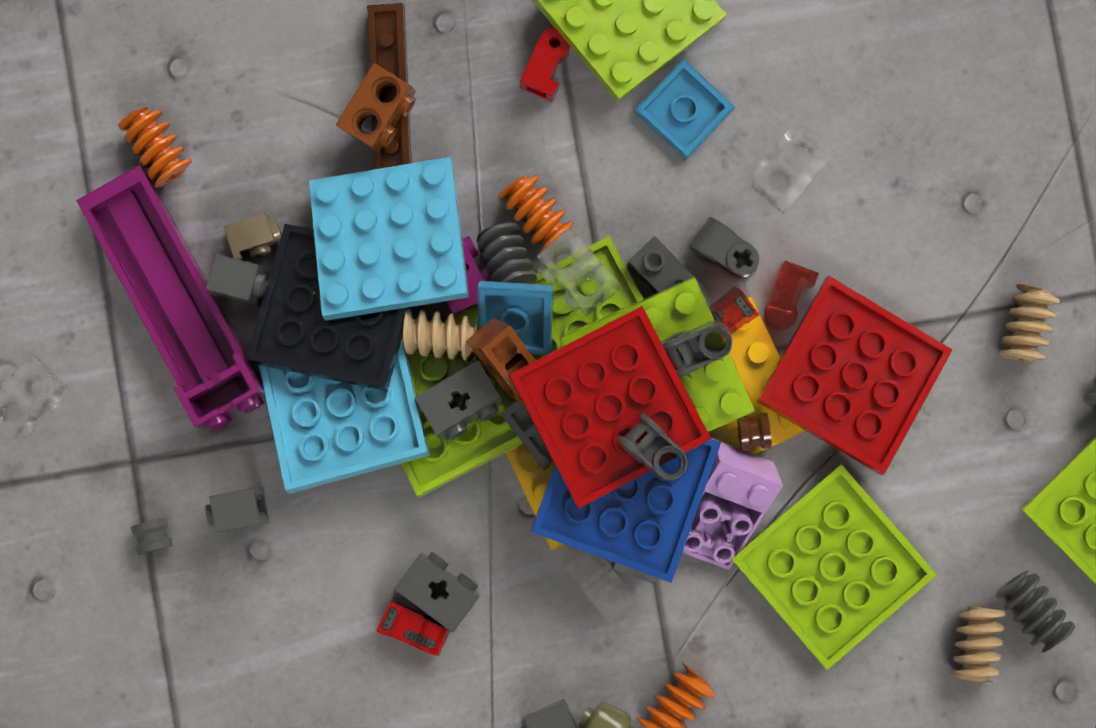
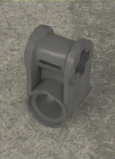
(720, 245)
(694, 349)
(652, 447)

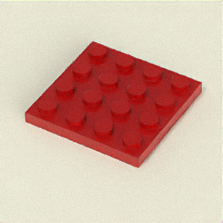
(854, 375)
(595, 393)

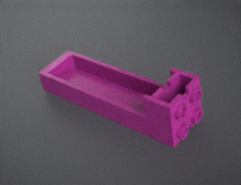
(173, 300)

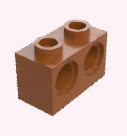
(367, 103)
(500, 353)

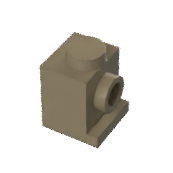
(253, 236)

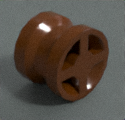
(754, 432)

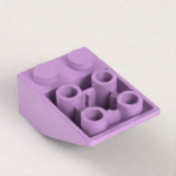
(731, 505)

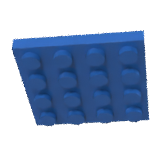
(635, 524)

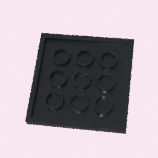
(299, 340)

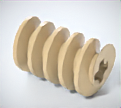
(1029, 324)
(438, 336)
(978, 644)

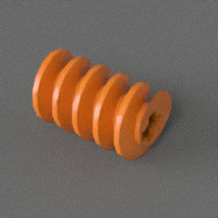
(154, 145)
(534, 210)
(679, 702)

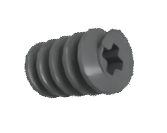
(505, 255)
(1036, 610)

